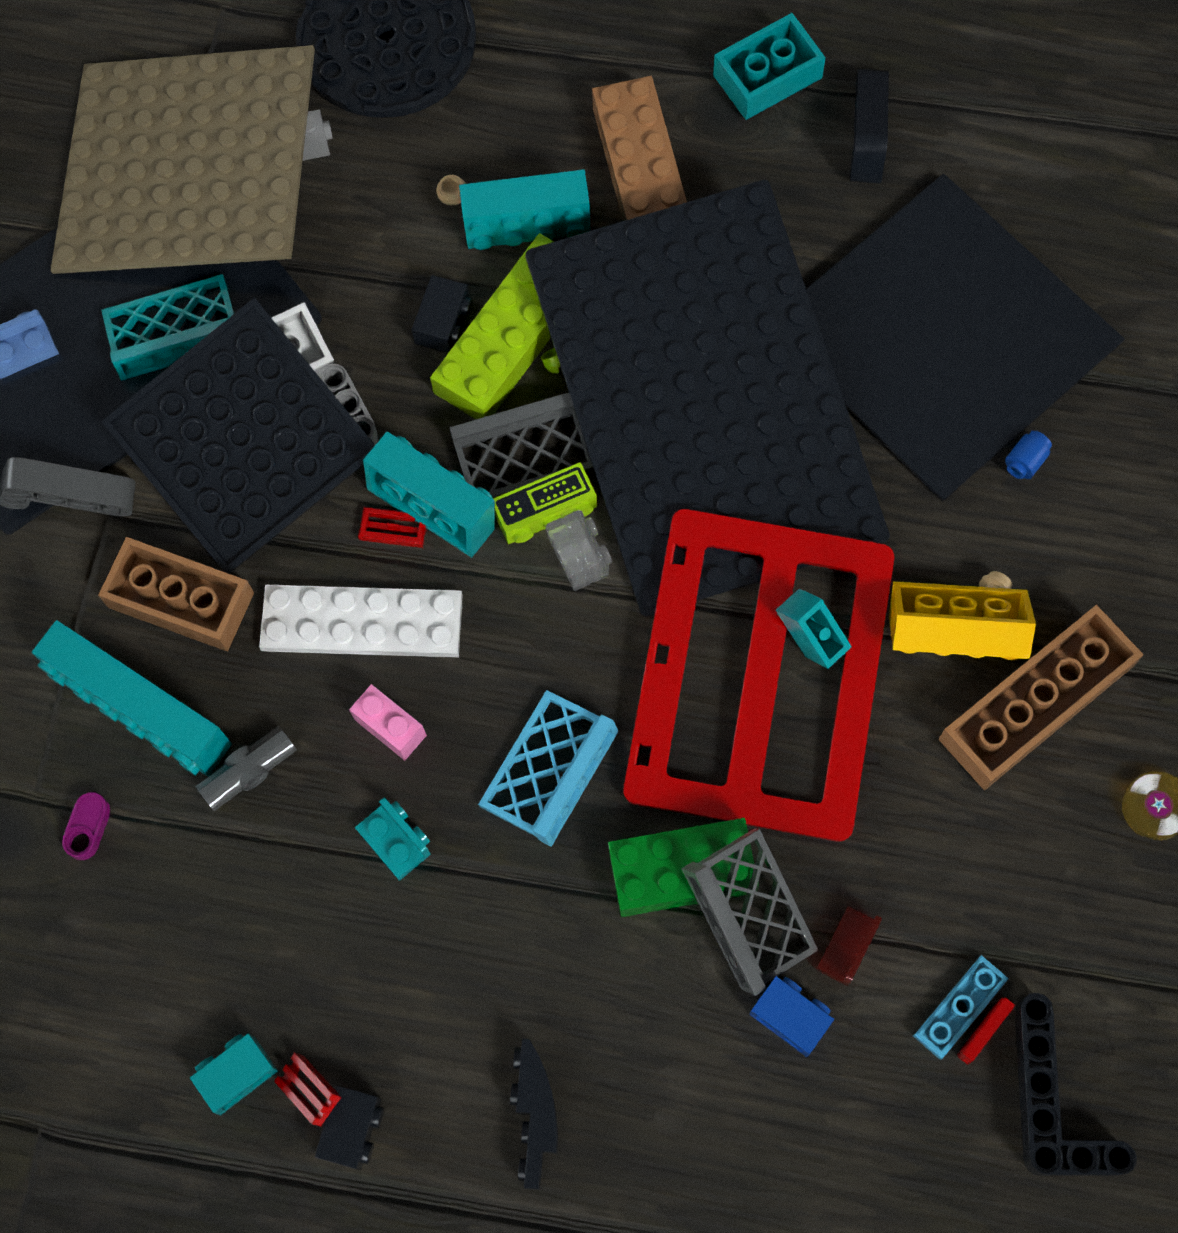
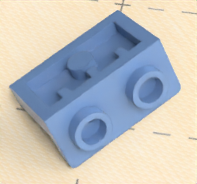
(24, 343)

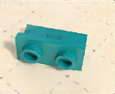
(394, 839)

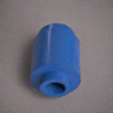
(1028, 455)

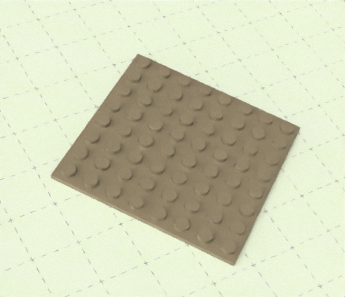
(185, 161)

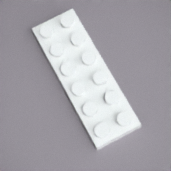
(361, 621)

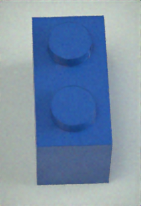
(792, 1015)

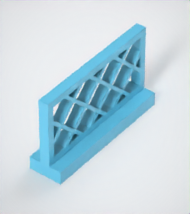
(569, 786)

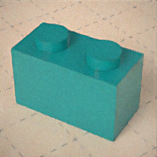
(813, 628)
(233, 1073)

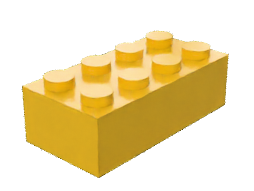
(961, 620)

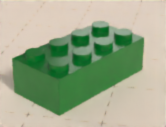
(650, 866)

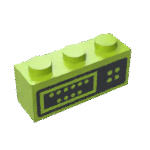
(545, 500)

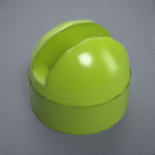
(551, 361)

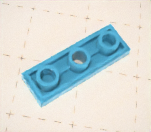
(946, 1022)

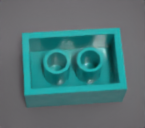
(769, 66)

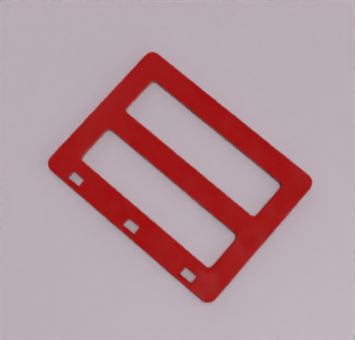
(741, 796)

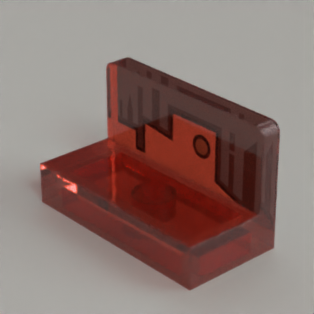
(848, 946)

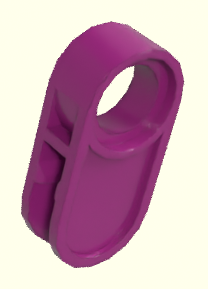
(88, 818)

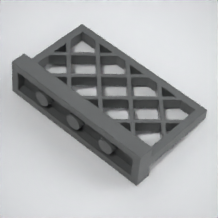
(511, 422)
(724, 925)

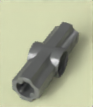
(246, 768)

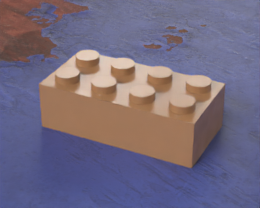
(176, 594)

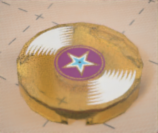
(1152, 805)

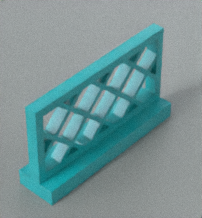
(159, 353)

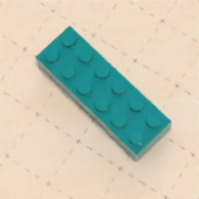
(131, 700)

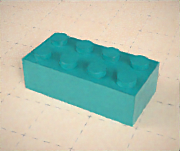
(523, 207)
(430, 493)

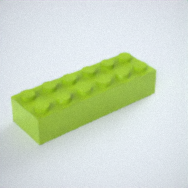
(495, 345)

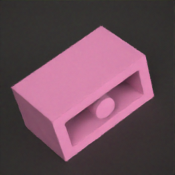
(388, 722)

